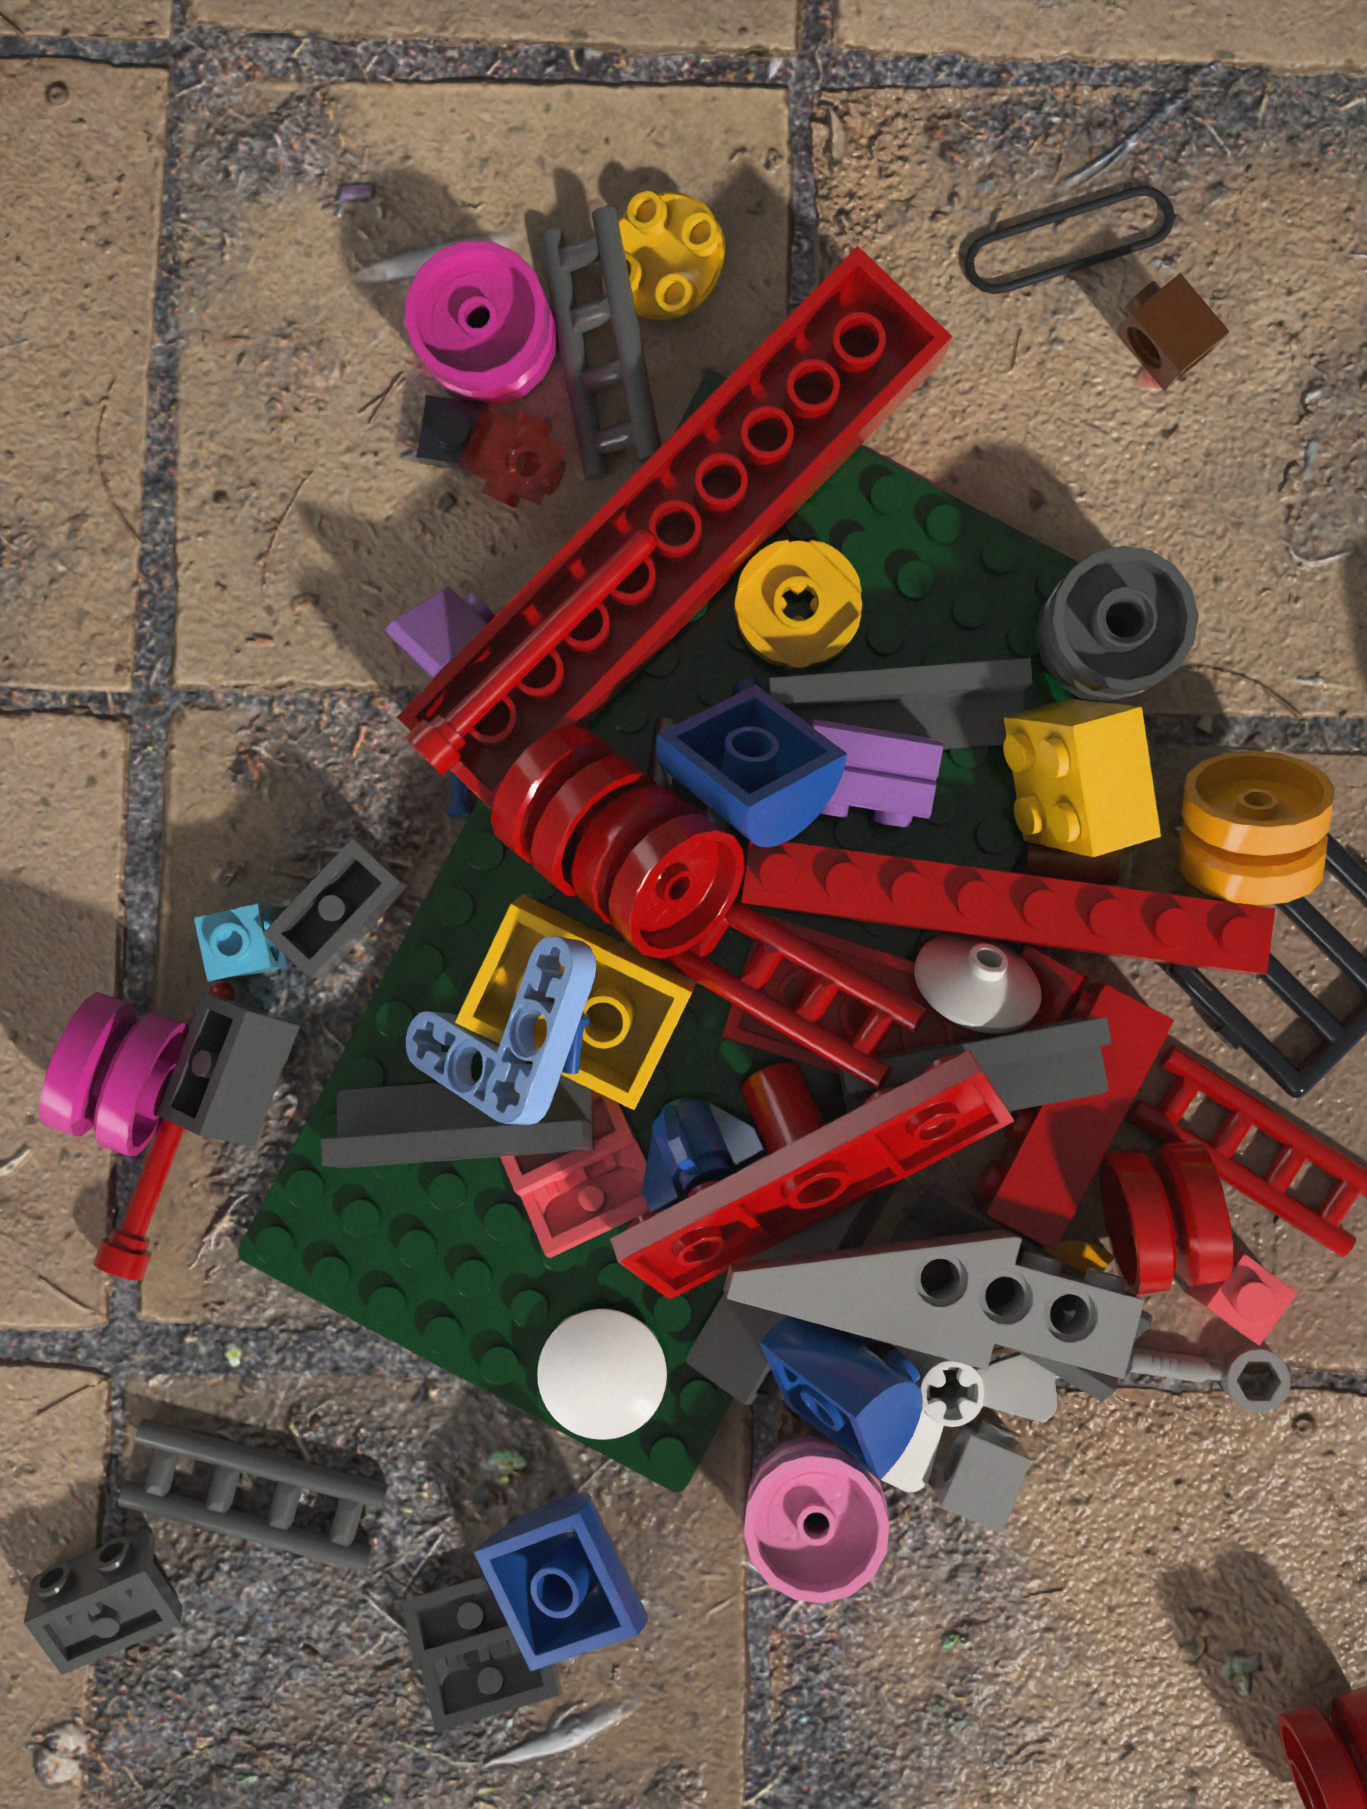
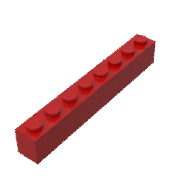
(1008, 907)

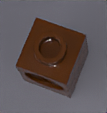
(1170, 329)

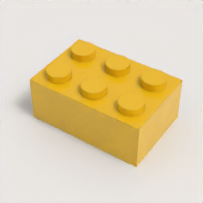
(629, 1005)

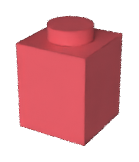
(1248, 1300)

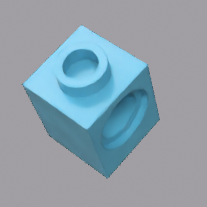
(235, 943)

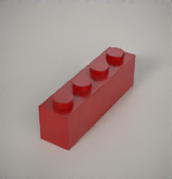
(1064, 1142)

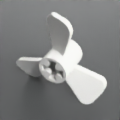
(1009, 1385)

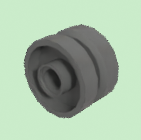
(1145, 600)

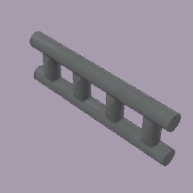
(572, 321)
(230, 1461)

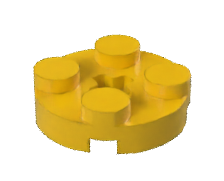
(798, 567)

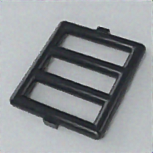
(1337, 1036)

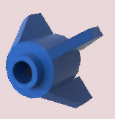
(693, 1146)

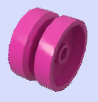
(468, 287)
(111, 1073)

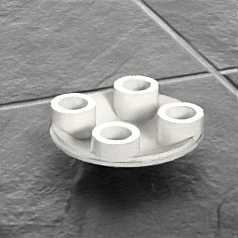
(602, 1373)

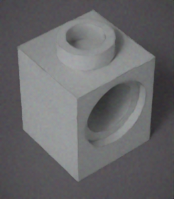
(982, 1473)

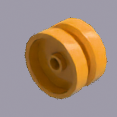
(1255, 827)

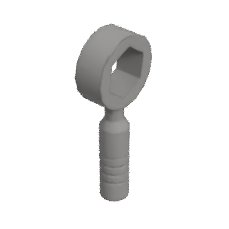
(1199, 1370)

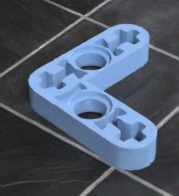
(505, 1063)

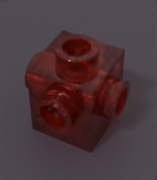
(494, 451)

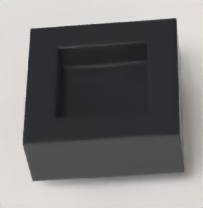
(446, 430)

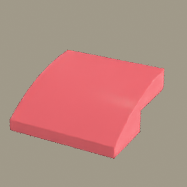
(583, 1191)

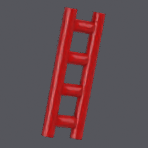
(802, 1023)
(1243, 1113)

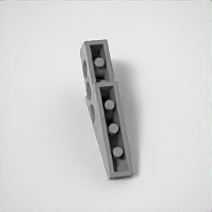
(881, 1297)

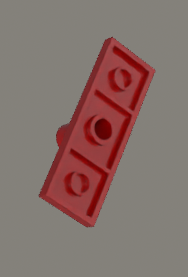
(810, 1167)

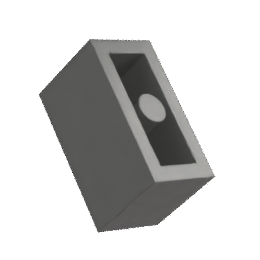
(336, 909)
(228, 1070)

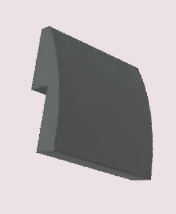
(471, 1656)

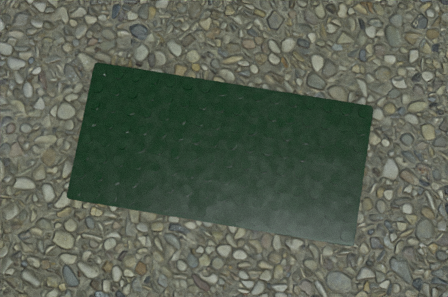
(446, 1247)

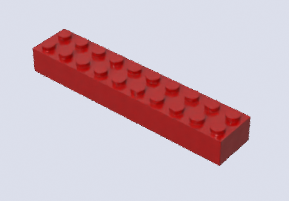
(708, 500)

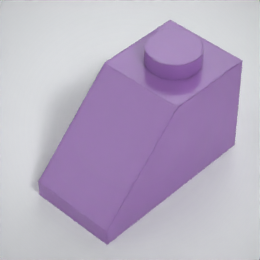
(439, 628)

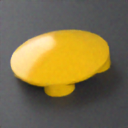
(671, 253)

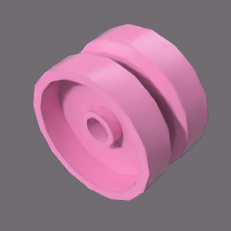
(807, 1558)

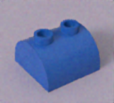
(754, 765)
(846, 1390)
(561, 1582)

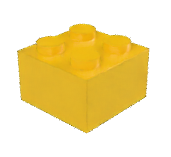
(1082, 776)

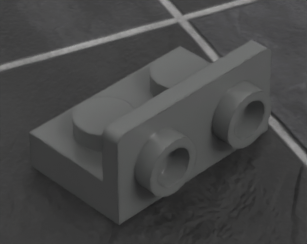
(100, 1602)

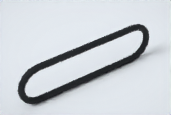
(1061, 215)

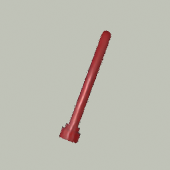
(444, 736)
(126, 1249)

